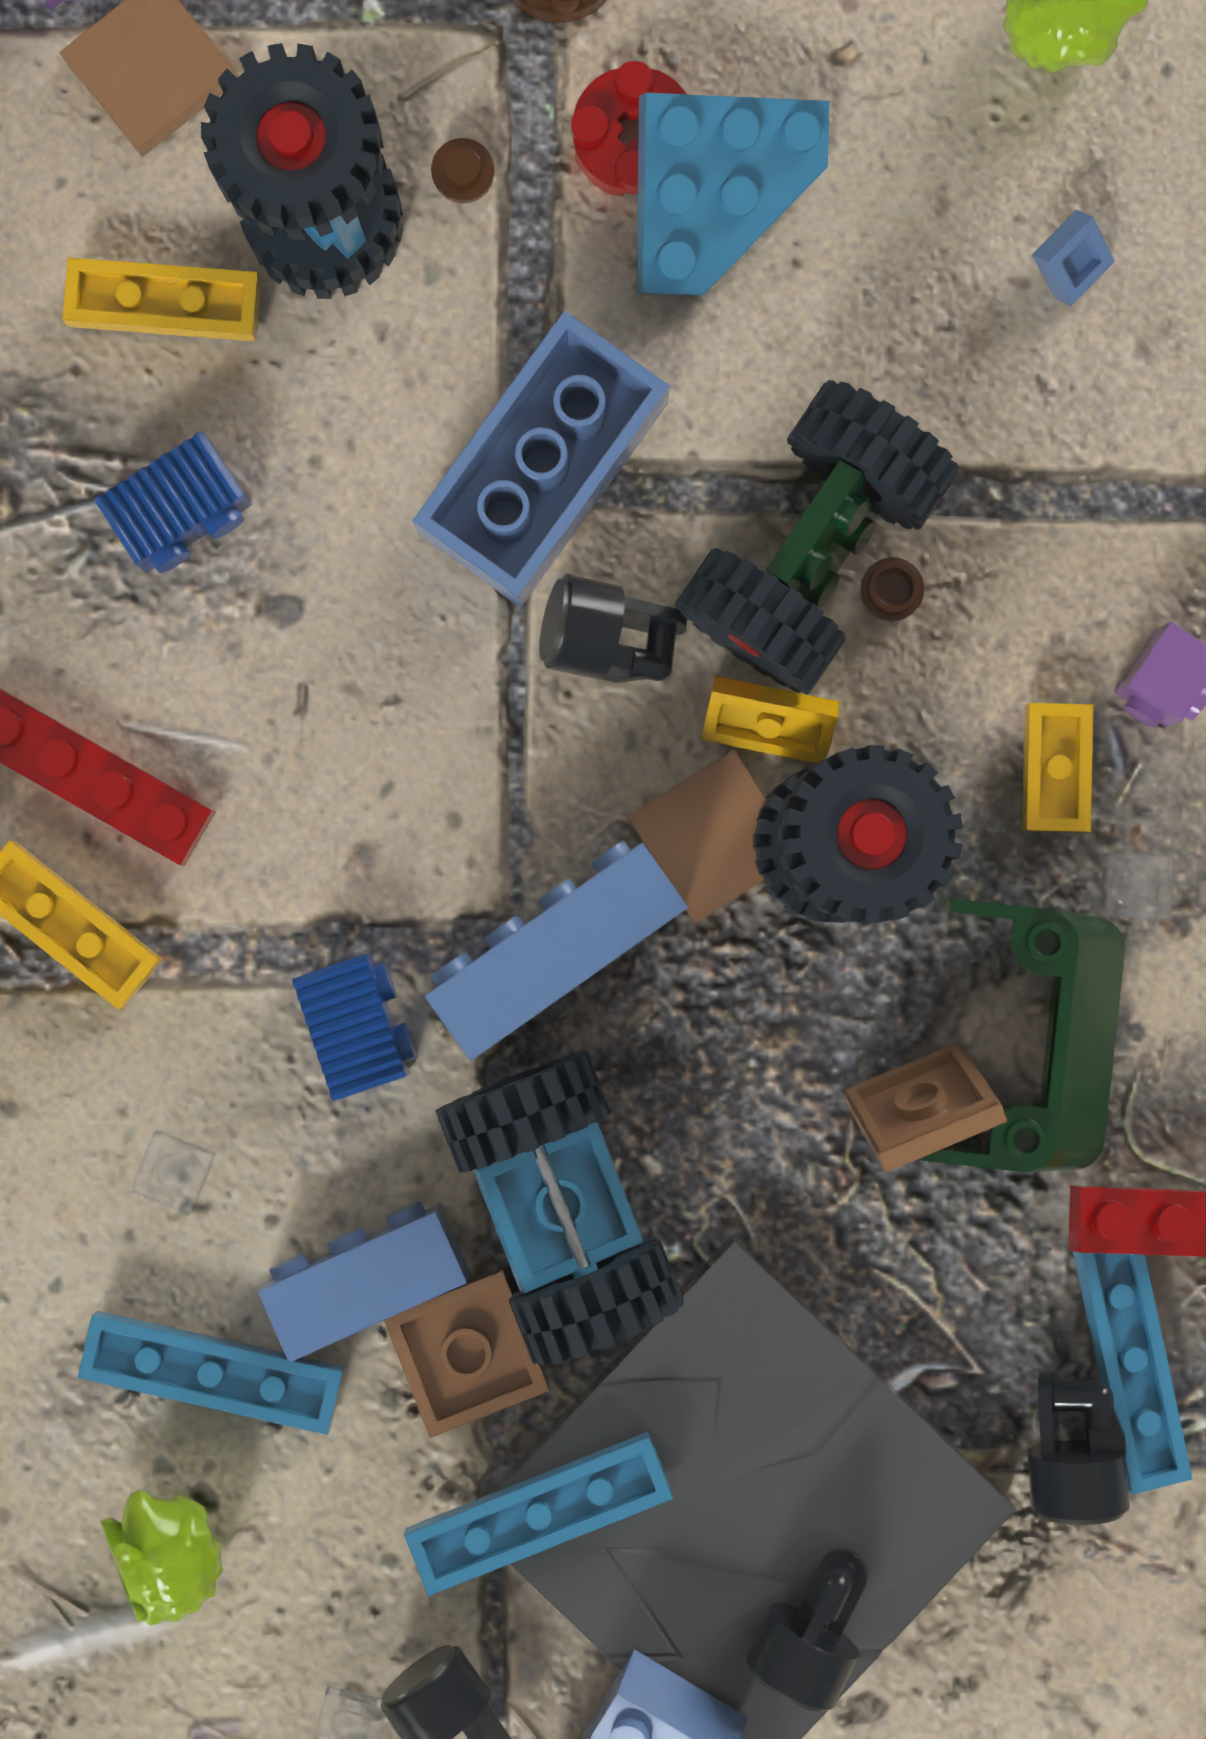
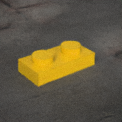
(770, 720)
(1057, 767)

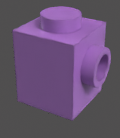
(1166, 678)

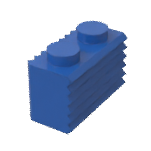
(174, 504)
(354, 1025)

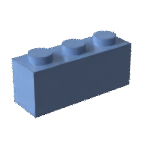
(363, 1279)

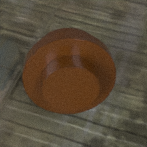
(462, 170)
(892, 589)

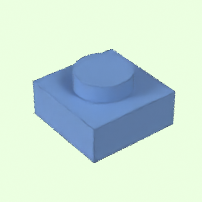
(1073, 257)

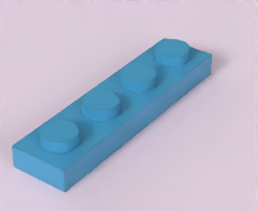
(1134, 1366)
(210, 1372)
(538, 1513)

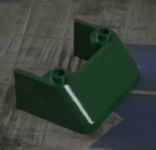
(1087, 972)

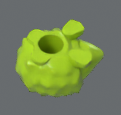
(1067, 31)
(164, 1556)

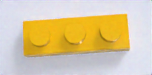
(161, 299)
(72, 928)

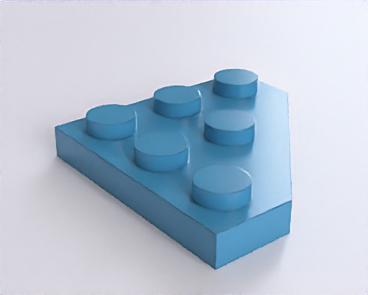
(717, 180)

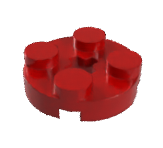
(598, 125)

